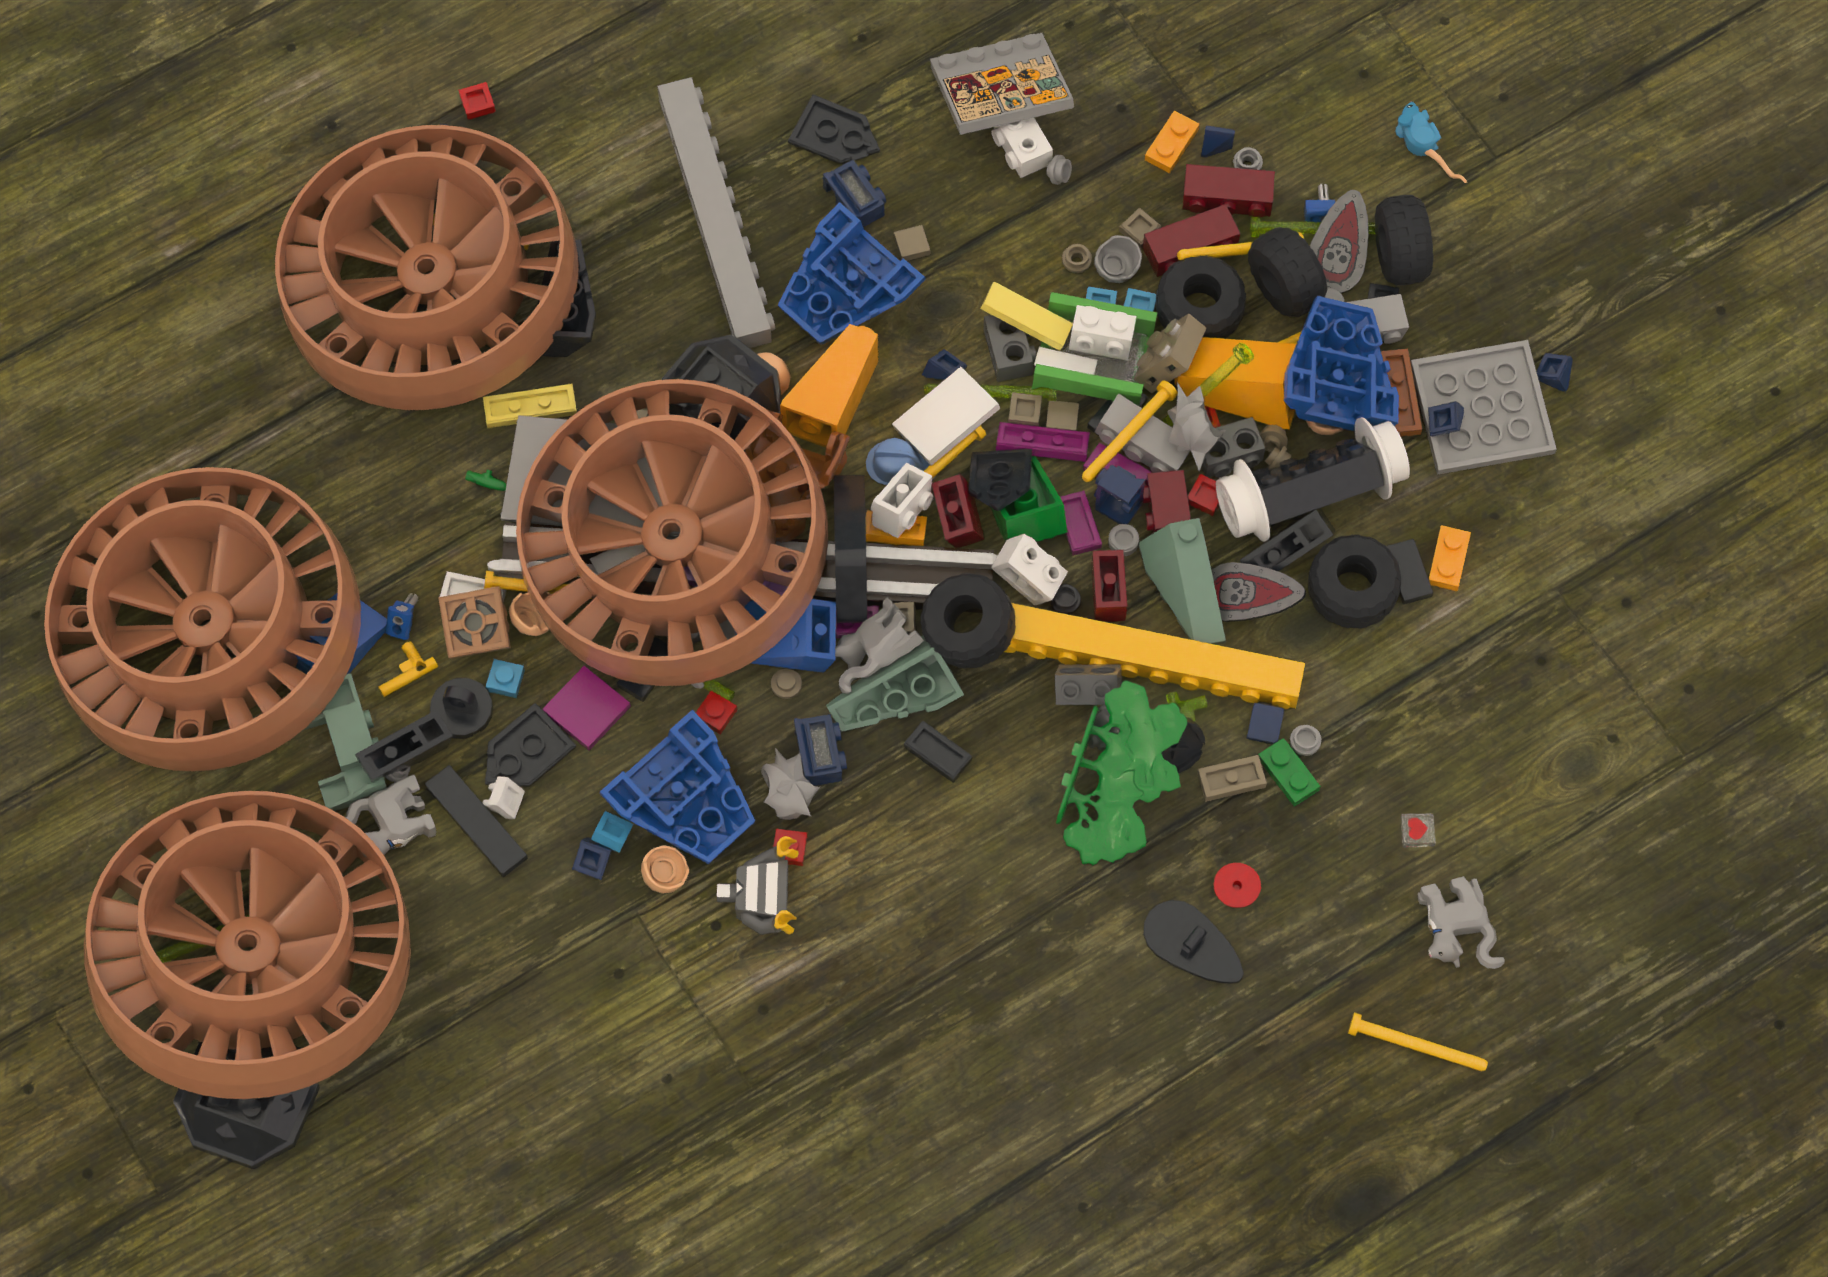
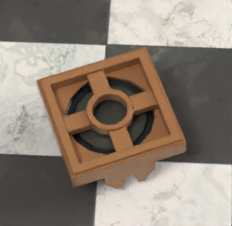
(475, 623)

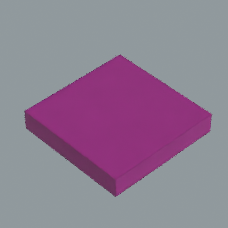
(586, 708)

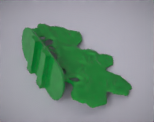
(1127, 772)

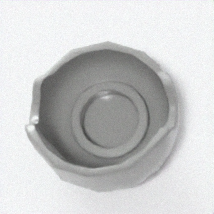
(1118, 259)

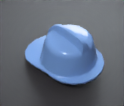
(889, 457)

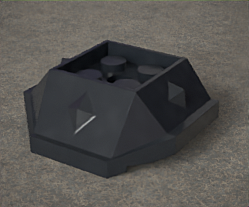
(729, 365)
(245, 1129)

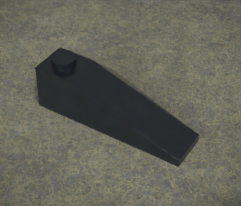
(580, 323)

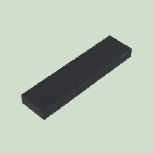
(476, 821)

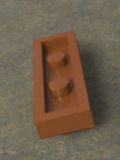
(1402, 378)

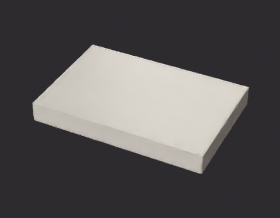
(946, 416)

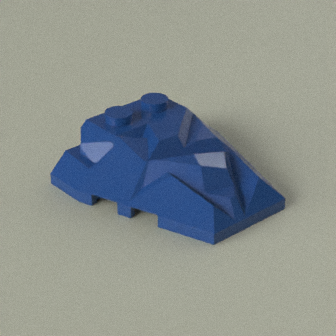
(845, 278)
(1340, 368)
(684, 792)

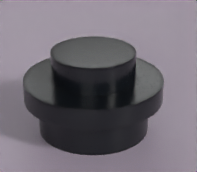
(1066, 599)

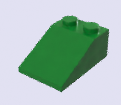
(1035, 513)

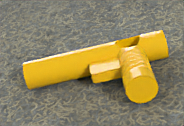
(408, 670)

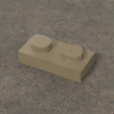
(1231, 778)

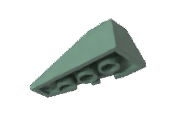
(1182, 572)
(906, 686)

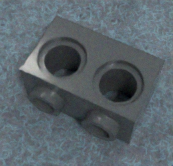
(1003, 346)
(1235, 433)
(1086, 683)

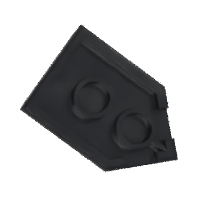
(833, 132)
(1000, 476)
(527, 748)

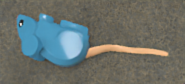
(1421, 136)

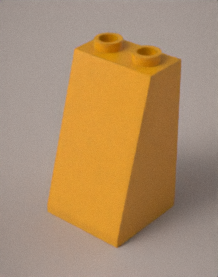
(832, 387)
(1251, 388)

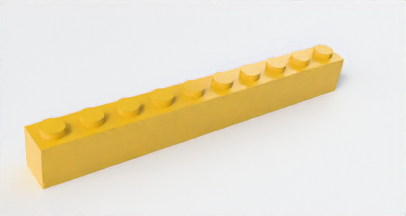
(1157, 656)

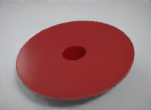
(1237, 885)

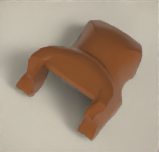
(823, 466)

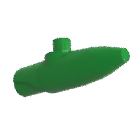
(486, 480)

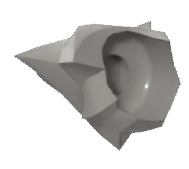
(1192, 426)
(788, 788)

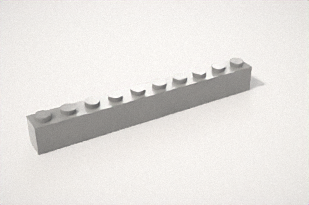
(715, 214)

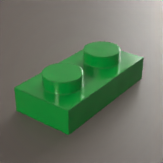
(1289, 772)

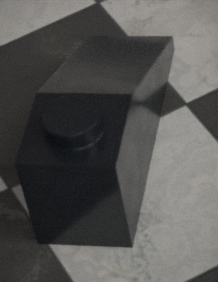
(1292, 541)
(405, 747)

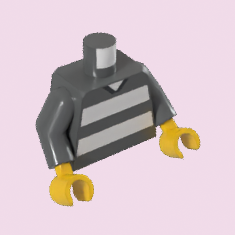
(762, 890)

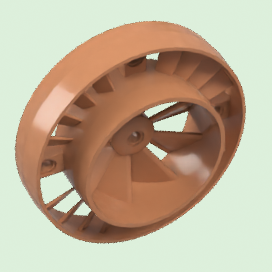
(471, 257)
(721, 523)
(230, 576)
(295, 924)

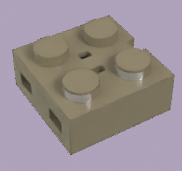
(1169, 352)

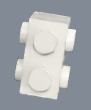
(1024, 146)
(1102, 332)
(902, 500)
(1029, 569)

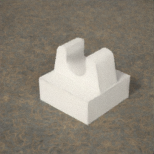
(505, 797)

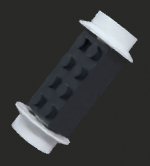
(1324, 477)

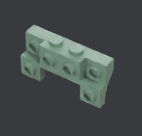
(349, 735)

